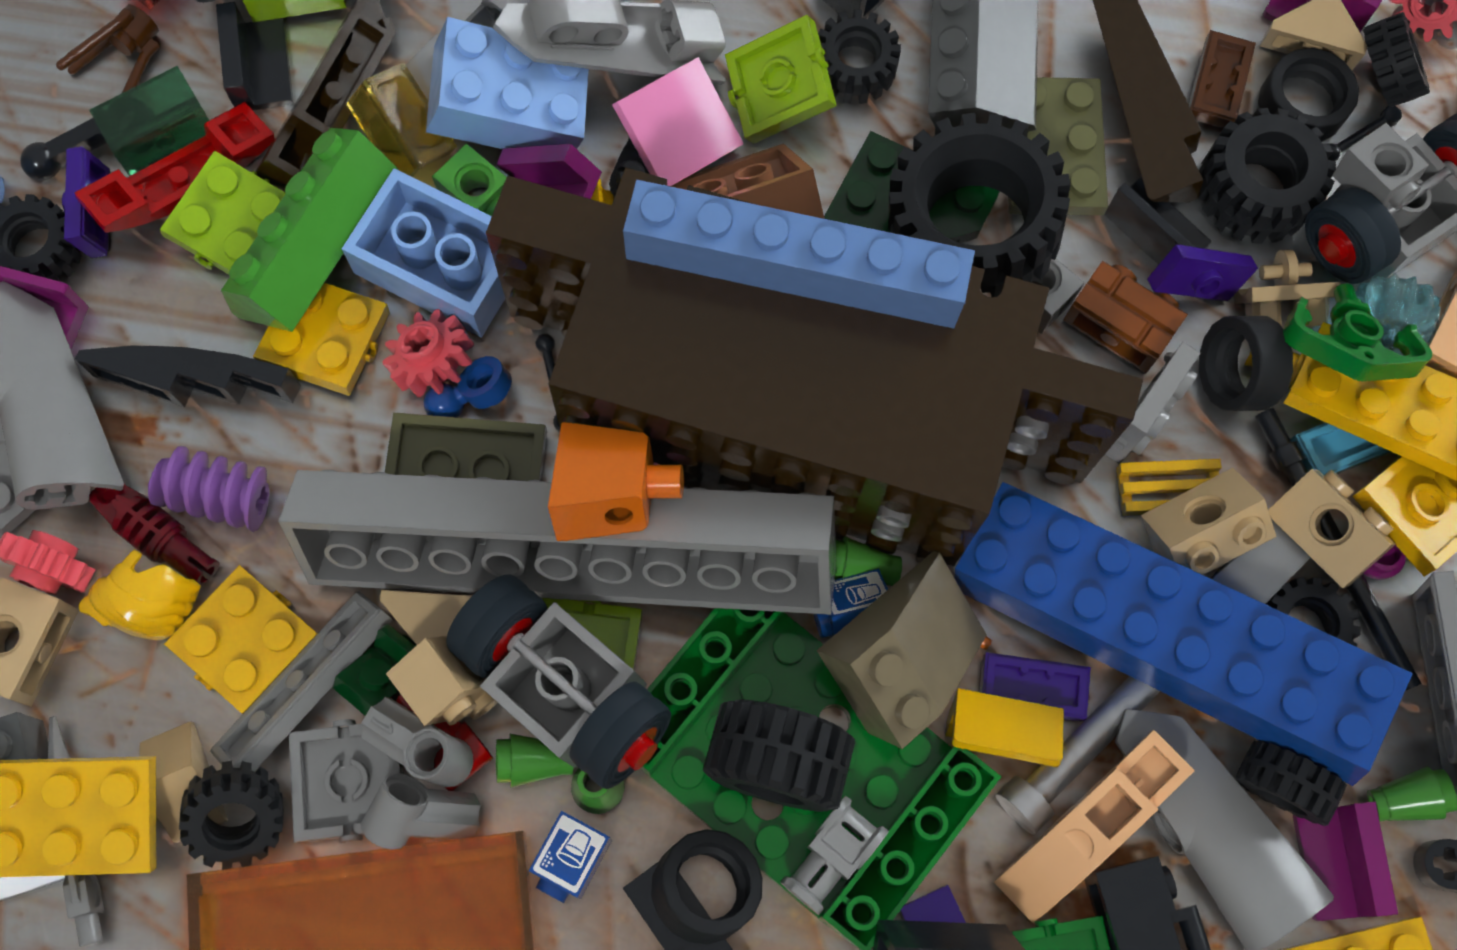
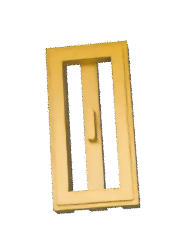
(1159, 468)

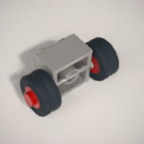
(1363, 238)
(558, 680)

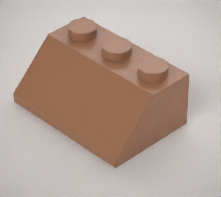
(764, 178)

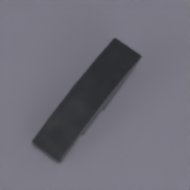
(177, 371)

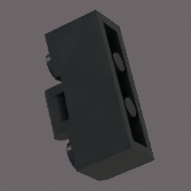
(1141, 908)

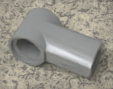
(413, 745)
(409, 809)

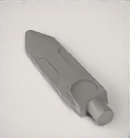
(81, 892)

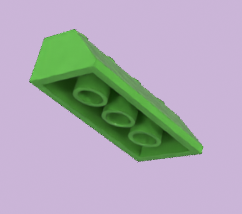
(307, 230)

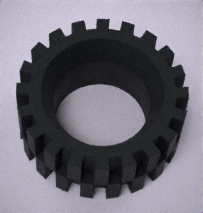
(993, 159)

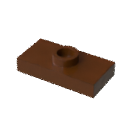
(1221, 78)

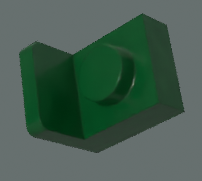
(365, 680)

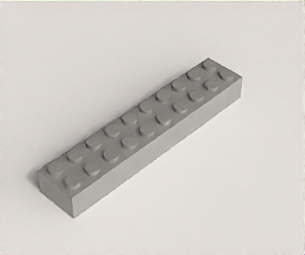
(466, 531)

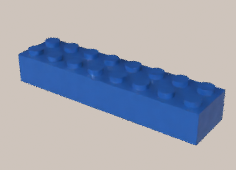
(1183, 633)

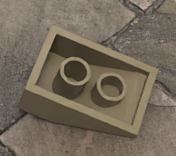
(906, 652)

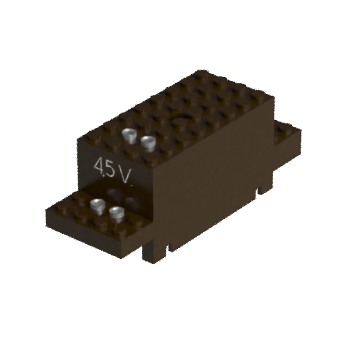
(800, 389)

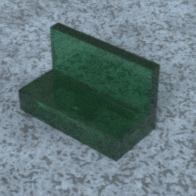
(151, 120)

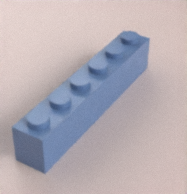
(797, 254)

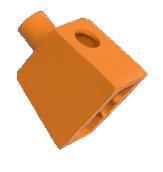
(606, 482)

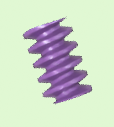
(210, 490)

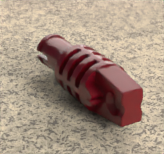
(152, 531)

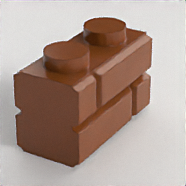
(1125, 315)

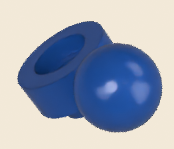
(481, 384)

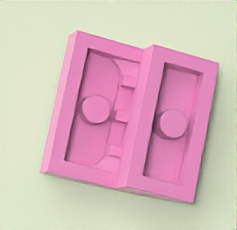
(678, 123)

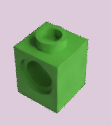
(469, 171)

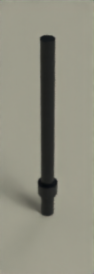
(1289, 458)

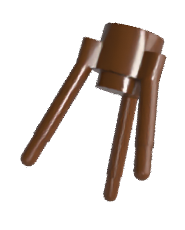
(127, 32)

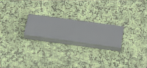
(301, 684)

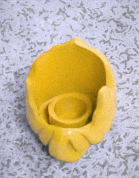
(141, 603)

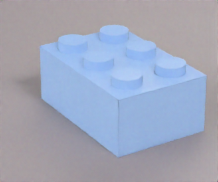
(498, 95)
(428, 251)

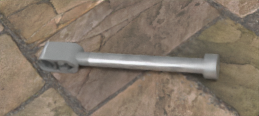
(1255, 574)

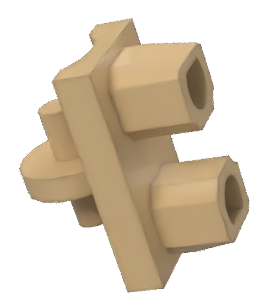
(1285, 273)

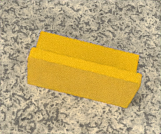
(1006, 727)

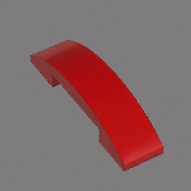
(155, 191)

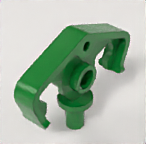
(1355, 341)

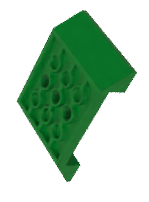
(913, 792)

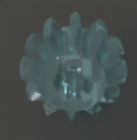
(1400, 303)

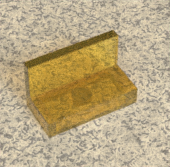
(394, 119)

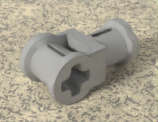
(837, 852)

